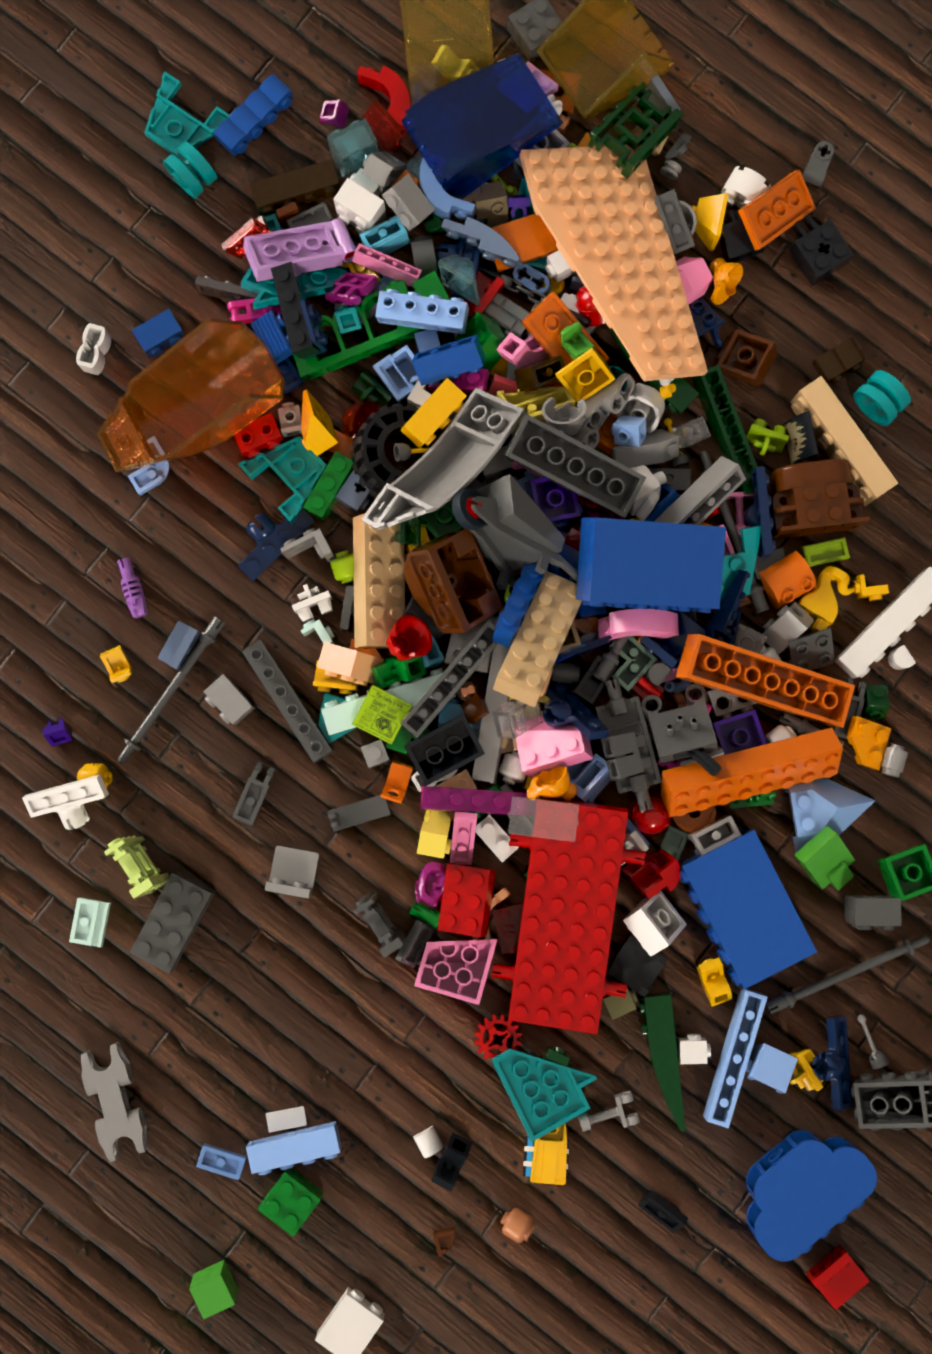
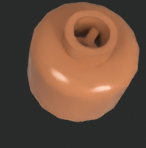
(517, 1225)

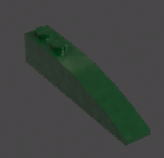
(684, 393)
(725, 422)
(662, 1048)

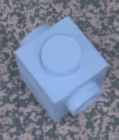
(629, 430)

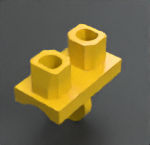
(803, 1073)

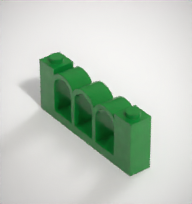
(315, 367)

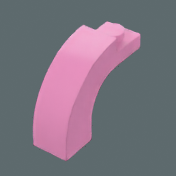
(520, 351)
(639, 622)

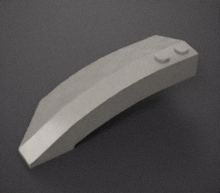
(449, 463)

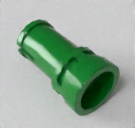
(426, 914)

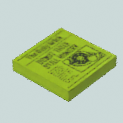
(381, 714)

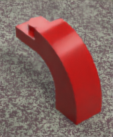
(390, 85)

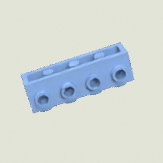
(422, 312)
(294, 1147)

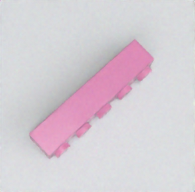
(386, 265)

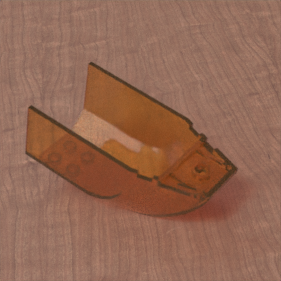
(193, 396)

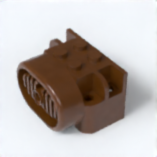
(815, 499)
(452, 582)

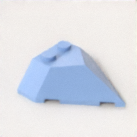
(822, 805)

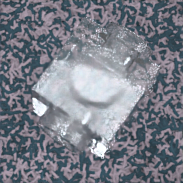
(691, 432)

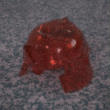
(355, 417)

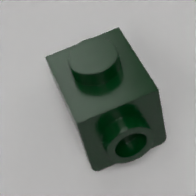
(876, 701)
(556, 1055)

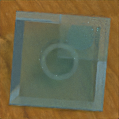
(460, 276)

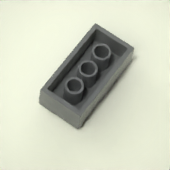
(172, 922)

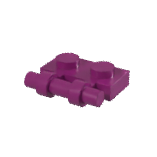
(349, 288)

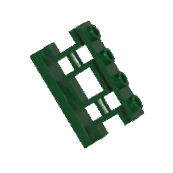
(649, 141)

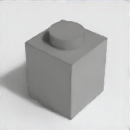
(375, 753)

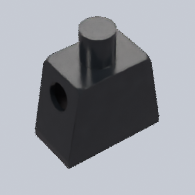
(735, 239)

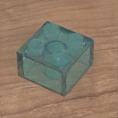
(352, 146)

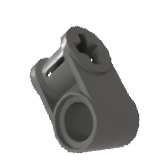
(818, 165)

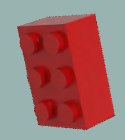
(466, 900)

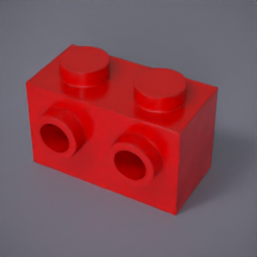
(258, 436)

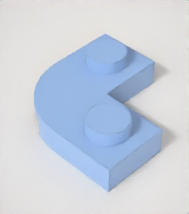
(150, 475)

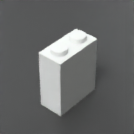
(350, 1324)

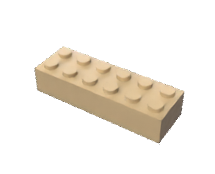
(843, 439)
(377, 583)
(539, 640)

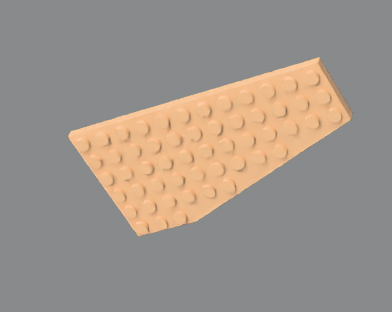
(619, 251)

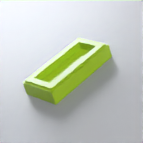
(826, 552)

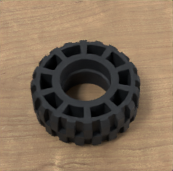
(369, 446)

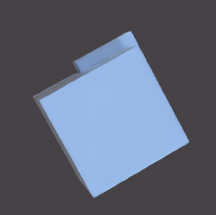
(398, 373)
(589, 777)
(771, 1067)

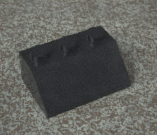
(444, 749)

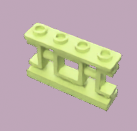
(137, 865)

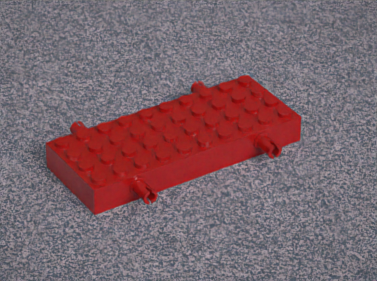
(569, 922)

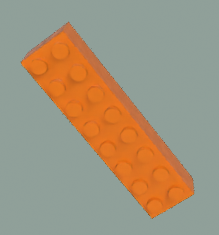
(765, 680)
(752, 772)

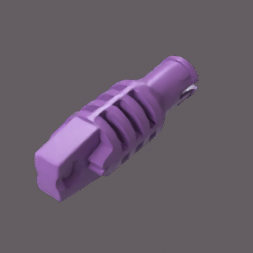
(132, 589)

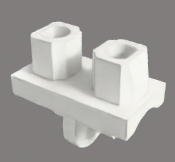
(322, 600)

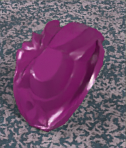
(431, 884)

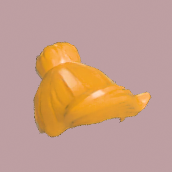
(725, 279)
(552, 784)

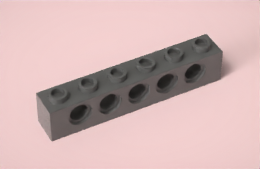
(450, 681)
(288, 701)

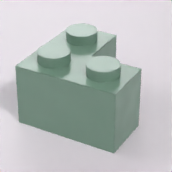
(636, 663)

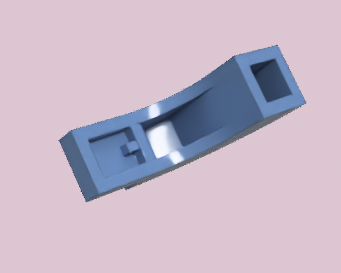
(444, 204)

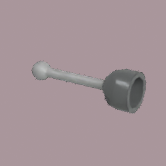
(877, 1058)

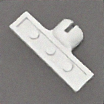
(67, 800)

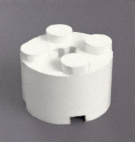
(744, 186)
(647, 403)

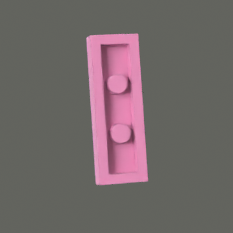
(463, 838)

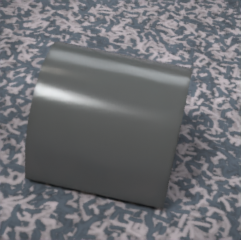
(657, 673)

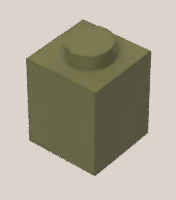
(620, 1006)

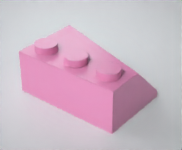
(550, 747)
(456, 968)

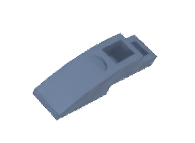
(490, 243)

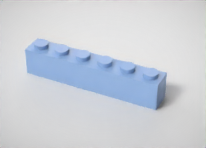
(734, 1057)

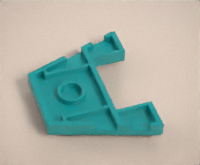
(172, 126)
(295, 466)
(742, 560)

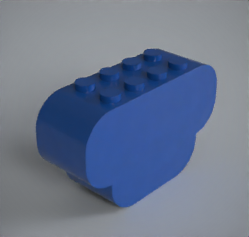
(805, 1191)

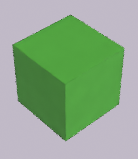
(213, 1289)

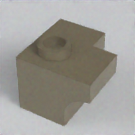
(492, 204)

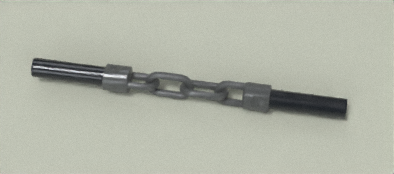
(509, 282)

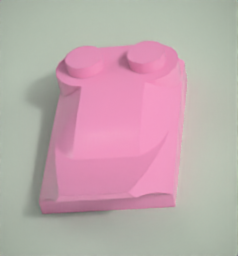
(694, 277)

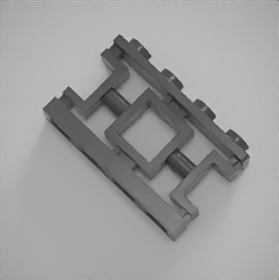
(380, 924)

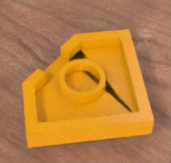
(868, 741)

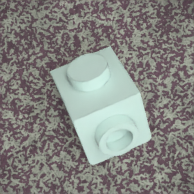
(324, 633)

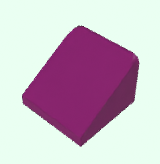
(334, 113)

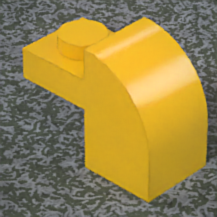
(714, 981)

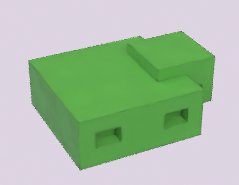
(826, 859)

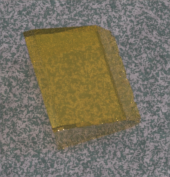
(444, 42)
(603, 54)

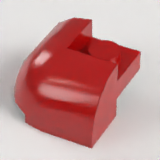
(658, 872)

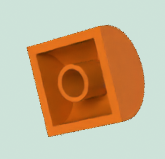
(787, 580)

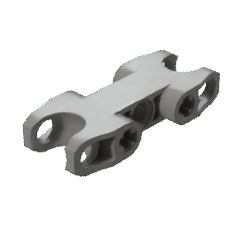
(600, 405)
(117, 1113)

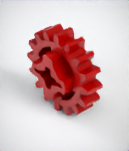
(489, 1044)

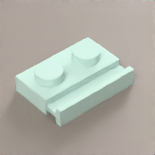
(90, 922)

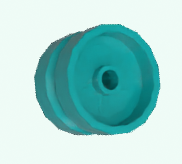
(190, 169)
(882, 398)

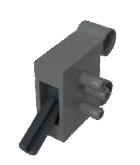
(683, 730)

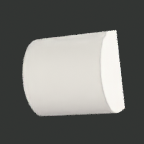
(900, 658)
(428, 1142)

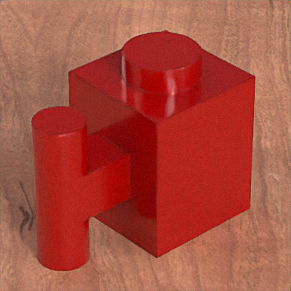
(644, 688)

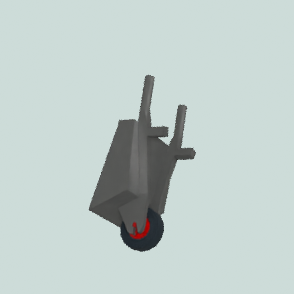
(510, 529)

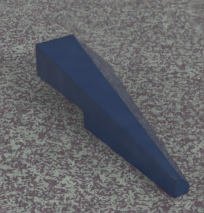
(726, 620)

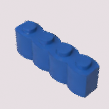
(253, 115)
(517, 605)

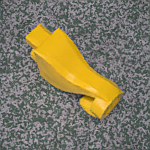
(822, 602)

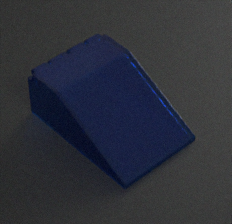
(480, 124)

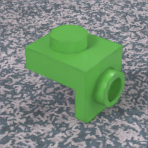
(575, 341)

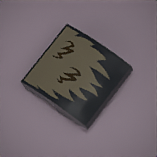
(801, 439)

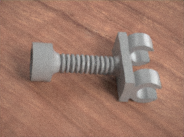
(626, 1120)

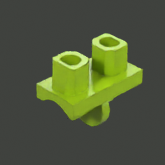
(765, 438)

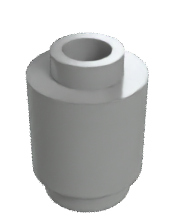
(894, 760)

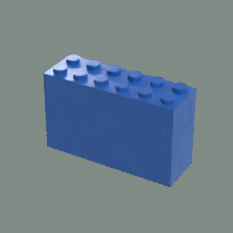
(650, 565)
(746, 910)

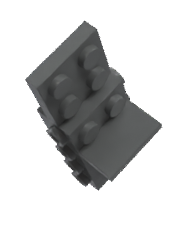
(893, 1100)

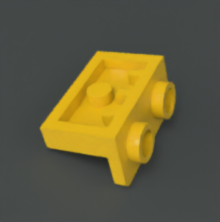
(326, 683)

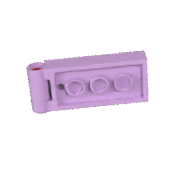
(307, 247)

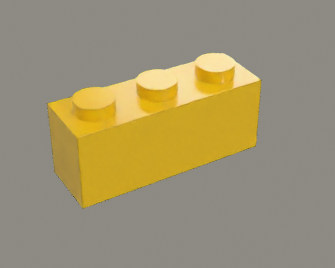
(434, 414)

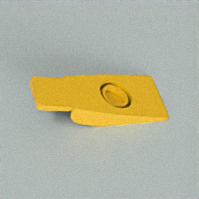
(550, 1158)

